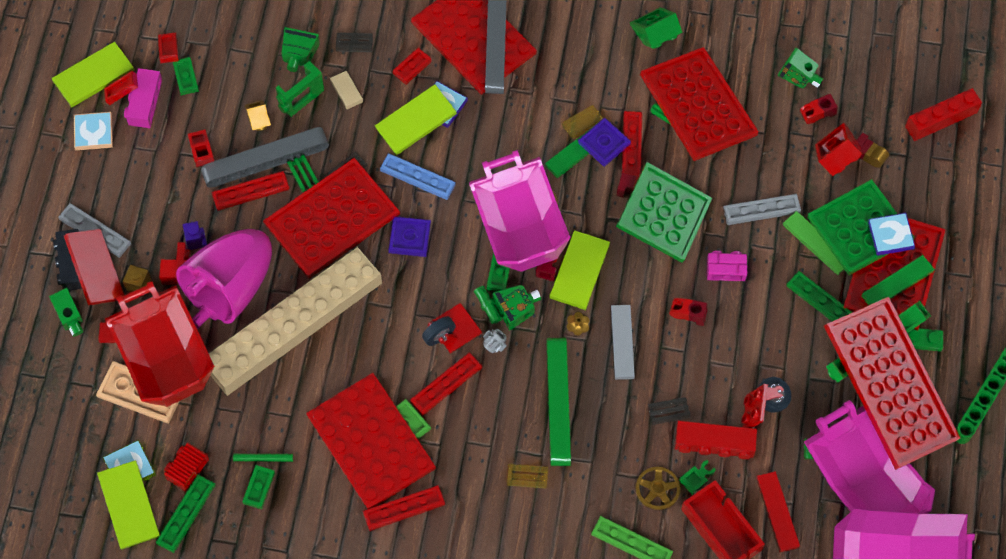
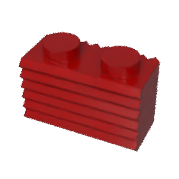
(185, 466)

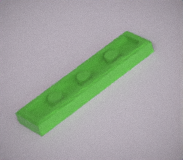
(812, 240)
(629, 541)

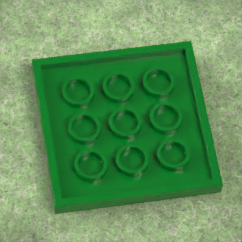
(664, 212)
(846, 227)

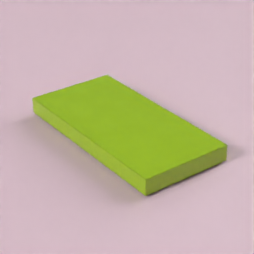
(92, 74)
(415, 119)
(579, 270)
(128, 504)

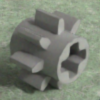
(494, 340)

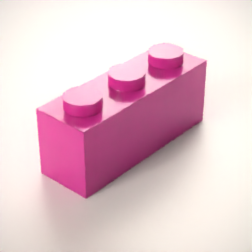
(143, 99)

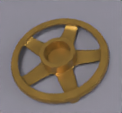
(657, 488)

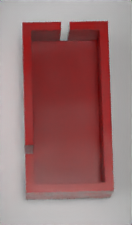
(720, 525)

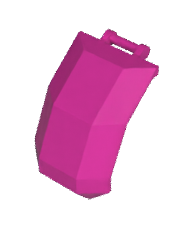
(520, 213)
(861, 469)
(902, 536)

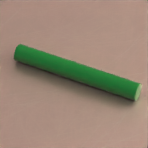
(263, 457)

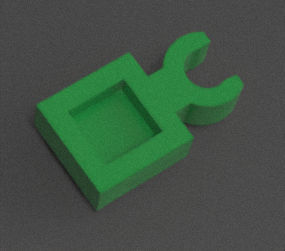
(695, 478)

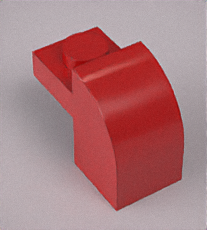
(200, 148)
(169, 267)

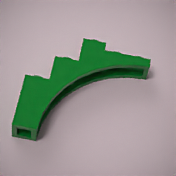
(910, 319)

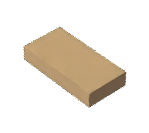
(346, 90)

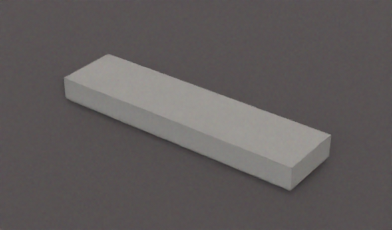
(761, 209)
(80, 220)
(622, 342)

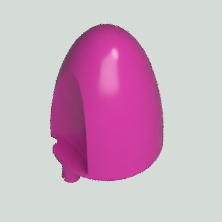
(226, 274)

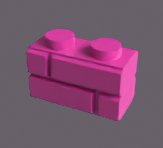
(726, 266)

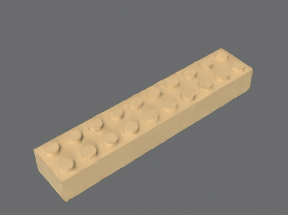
(293, 320)

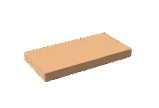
(121, 390)

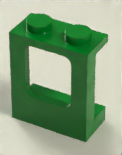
(312, 80)

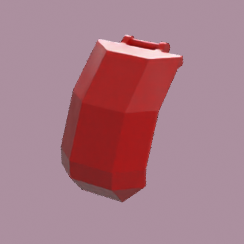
(160, 346)

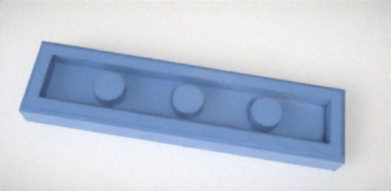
(417, 176)

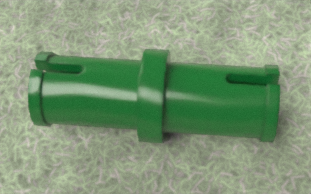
(488, 305)

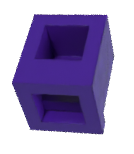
(194, 235)

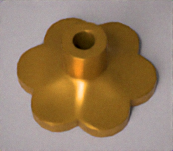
(578, 327)

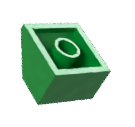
(657, 27)

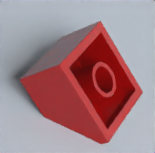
(838, 150)

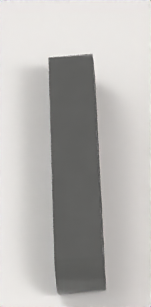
(495, 47)
(264, 157)

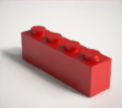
(943, 114)
(715, 439)

